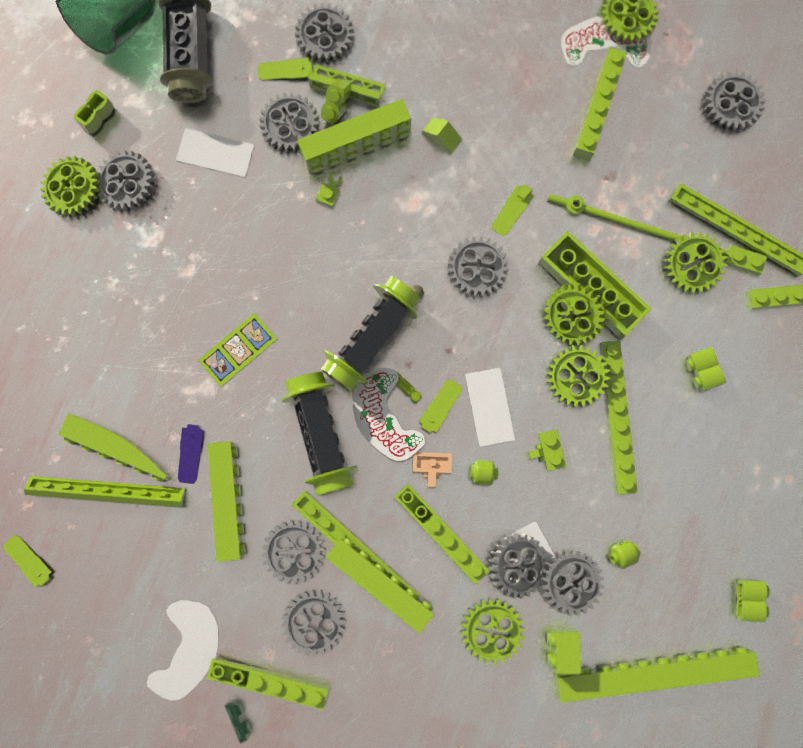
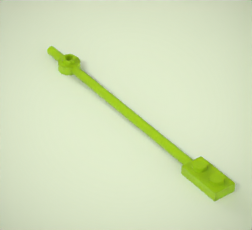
(737, 256)

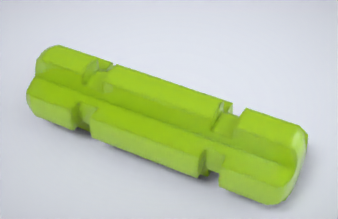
(408, 389)

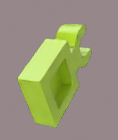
(328, 192)

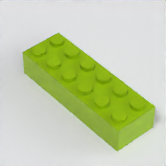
(355, 136)
(573, 263)

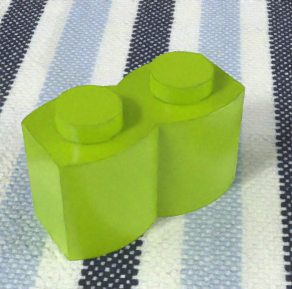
(335, 100)
(94, 111)
(705, 369)
(752, 600)

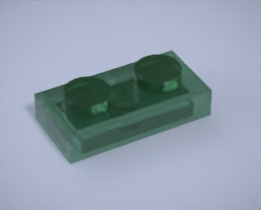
(241, 727)

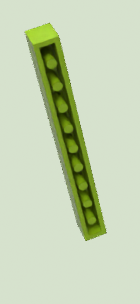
(657, 675)

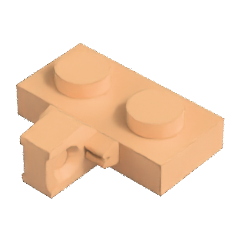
(432, 465)

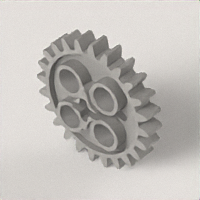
(335, 21)
(734, 101)
(273, 128)
(125, 165)
(479, 250)
(291, 534)
(519, 584)
(582, 597)
(298, 633)

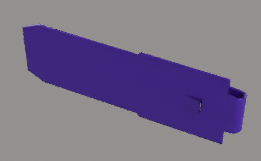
(189, 453)

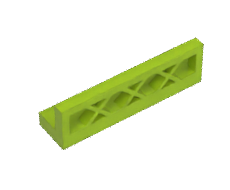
(358, 93)

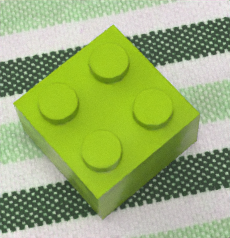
(564, 650)

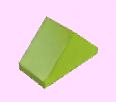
(442, 134)

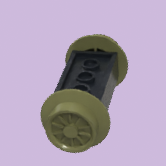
(185, 49)

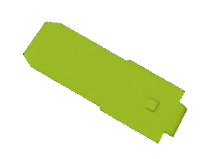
(285, 69)
(512, 209)
(441, 405)
(27, 561)

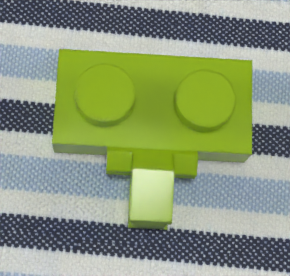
(549, 450)

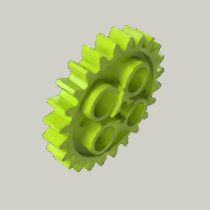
(629, 14)
(70, 186)
(702, 277)
(571, 297)
(592, 364)
(488, 649)

